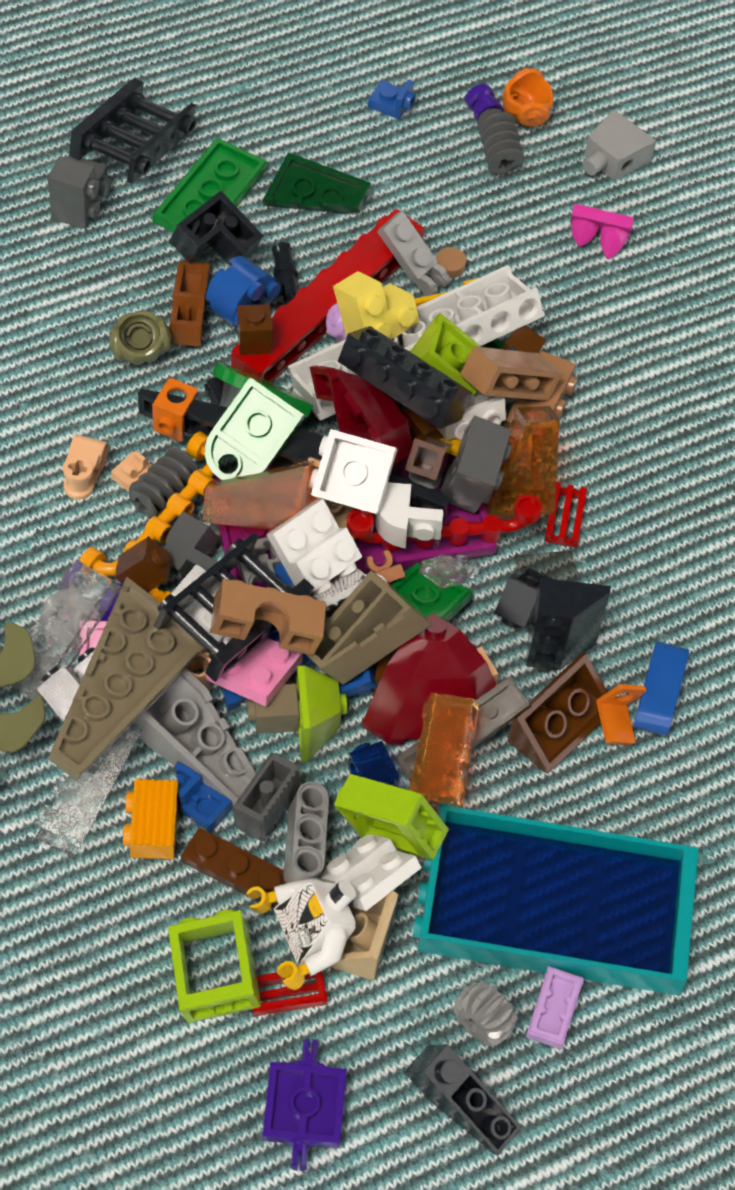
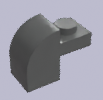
(190, 544)

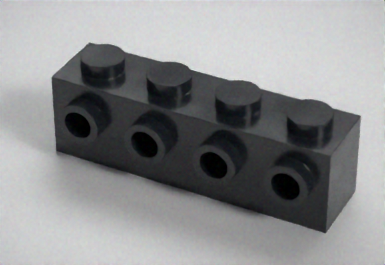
(405, 377)

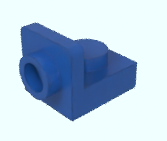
(392, 99)

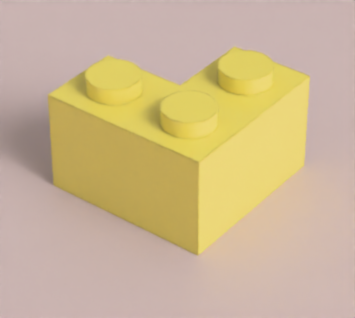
(367, 303)

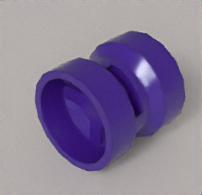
(480, 99)

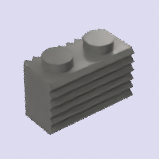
(266, 797)

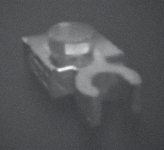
(447, 571)

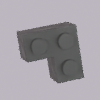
(77, 190)
(477, 464)

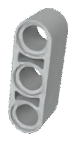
(309, 821)

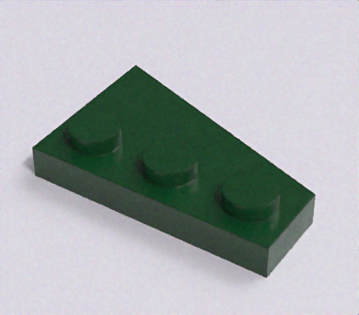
(315, 187)

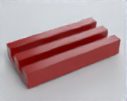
(569, 493)
(292, 1003)

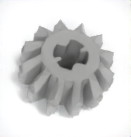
(485, 1013)

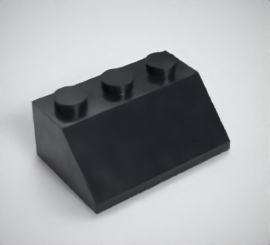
(564, 622)

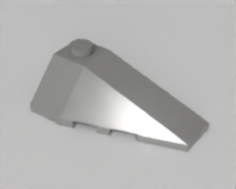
(189, 730)

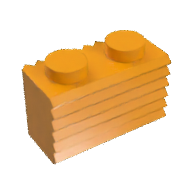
(152, 820)

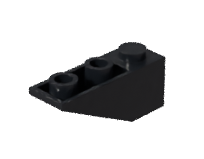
(462, 1096)

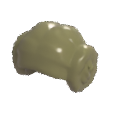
(139, 337)

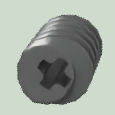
(500, 141)
(161, 482)

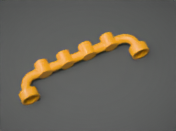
(158, 527)

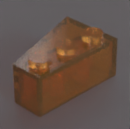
(531, 463)
(259, 498)
(445, 749)

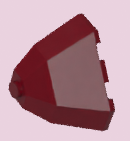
(363, 409)
(431, 662)

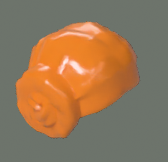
(528, 97)

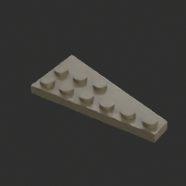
(122, 679)

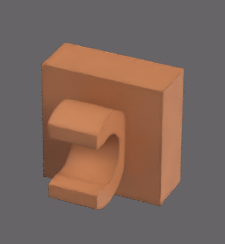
(389, 572)

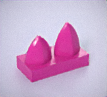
(613, 228)

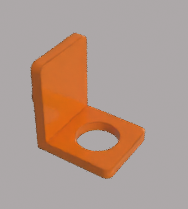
(169, 416)
(615, 713)

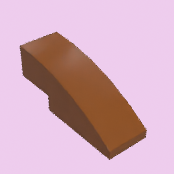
(189, 303)

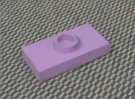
(554, 1007)

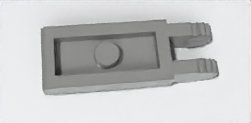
(413, 254)

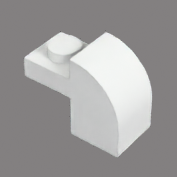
(399, 521)

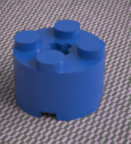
(240, 286)

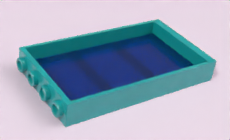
(560, 900)

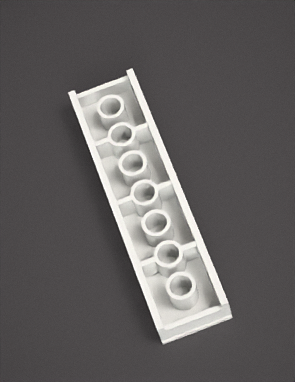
(479, 308)

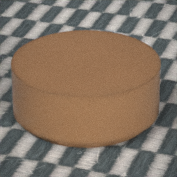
(452, 260)

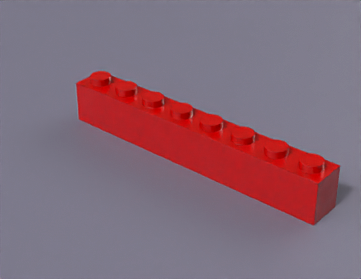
(303, 319)

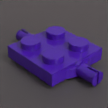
(304, 1104)

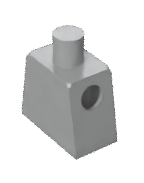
(617, 147)

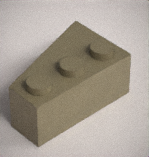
(366, 629)

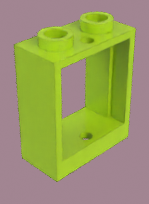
(393, 814)
(223, 999)

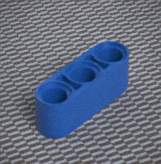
(662, 687)

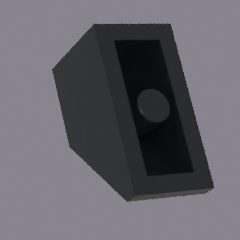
(519, 597)

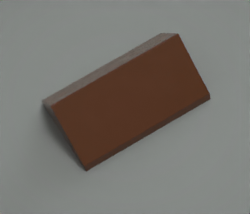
(559, 715)

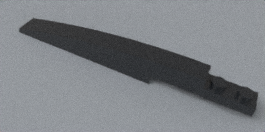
(302, 445)

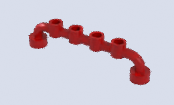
(526, 512)

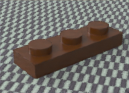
(230, 864)

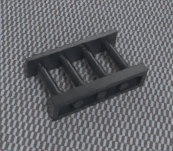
(120, 110)
(224, 655)

